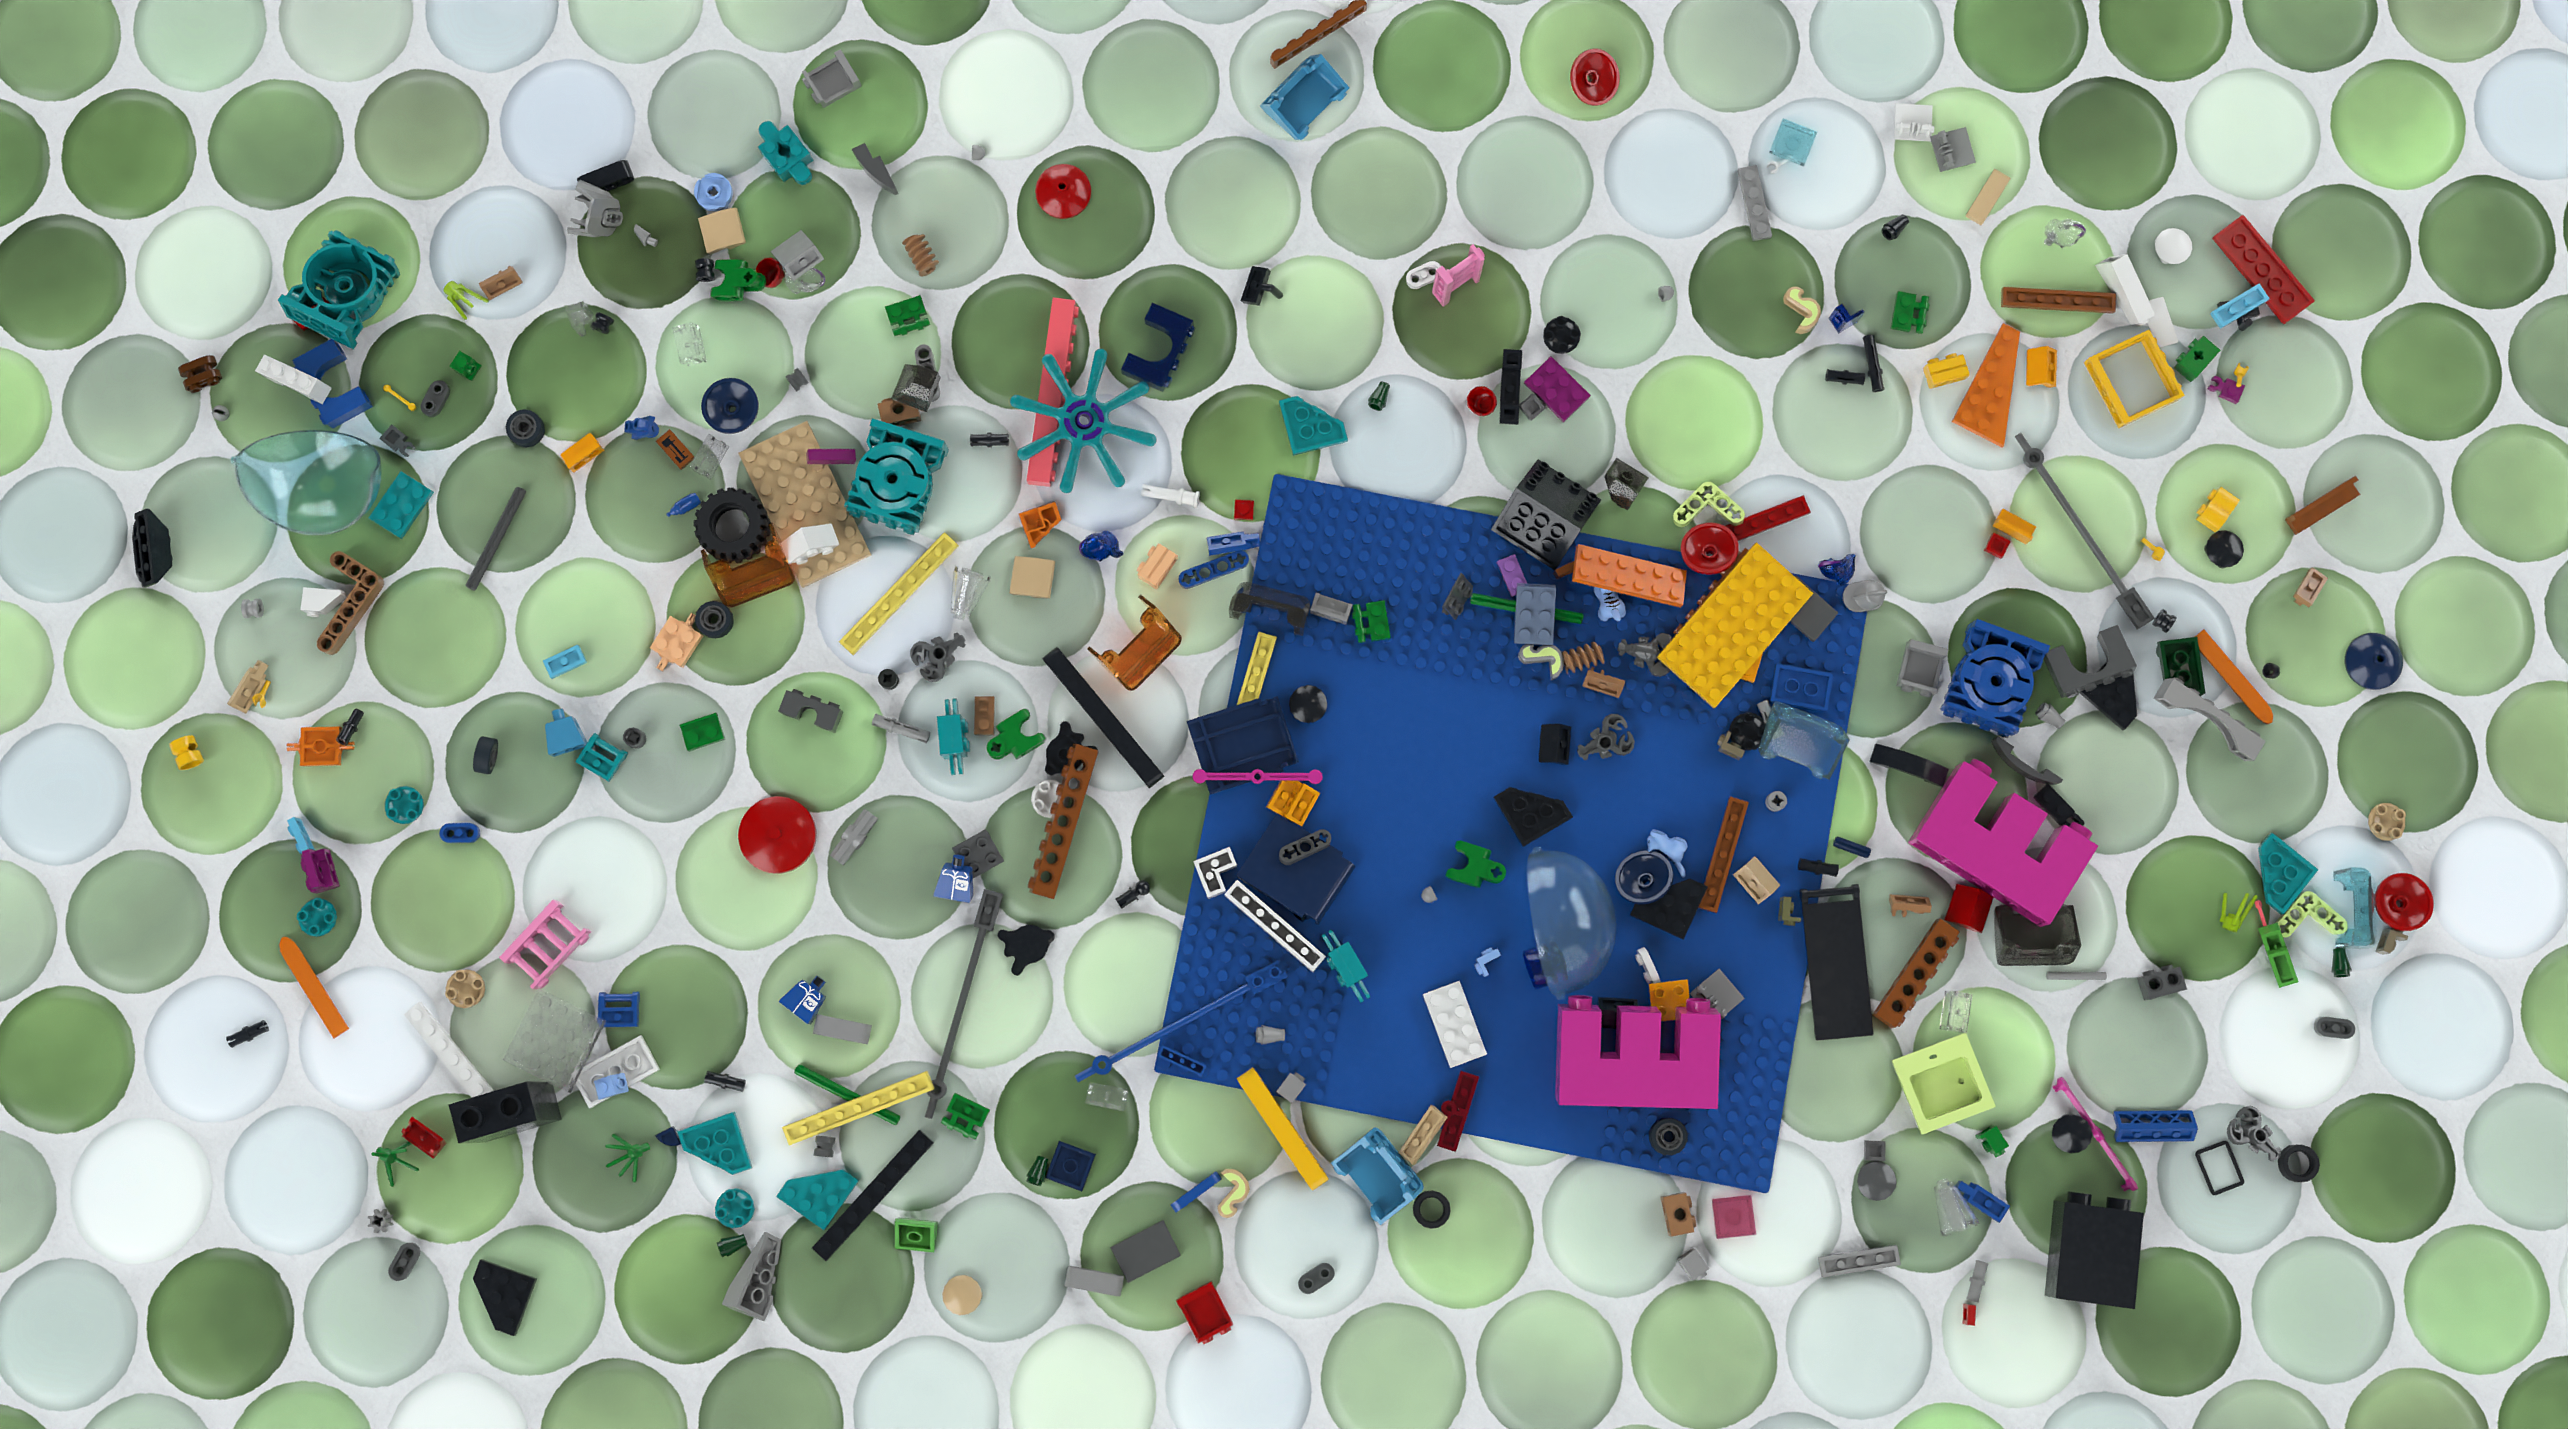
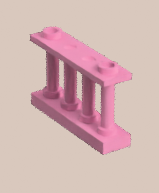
(1449, 280)
(526, 940)

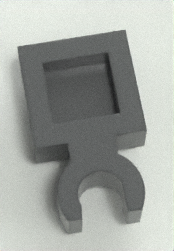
(396, 440)

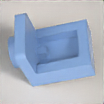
(1488, 955)
(611, 1086)

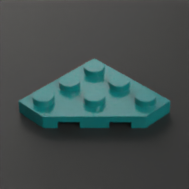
(1310, 426)
(2283, 873)
(718, 1143)
(818, 1195)

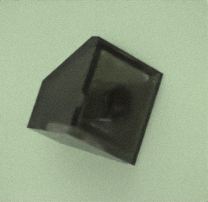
(916, 386)
(1624, 483)

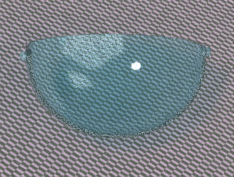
(310, 479)
(1570, 919)

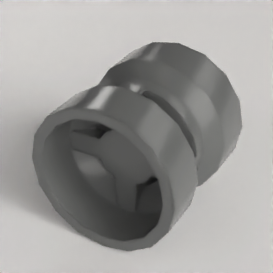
(634, 738)
(824, 1146)

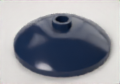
(723, 396)
(2363, 664)
(1644, 868)

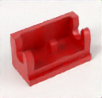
(423, 1138)

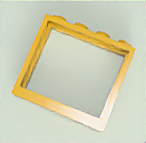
(2108, 392)

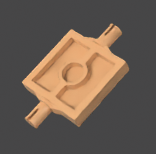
(676, 642)

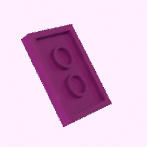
(1557, 389)

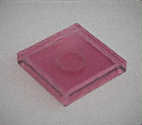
(1733, 1216)

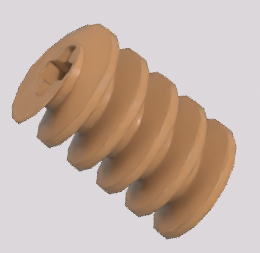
(919, 254)
(1582, 656)

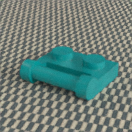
(598, 763)

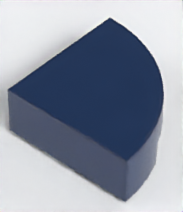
(669, 1137)

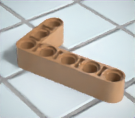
(351, 602)

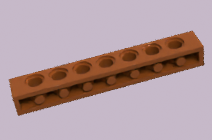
(1066, 832)

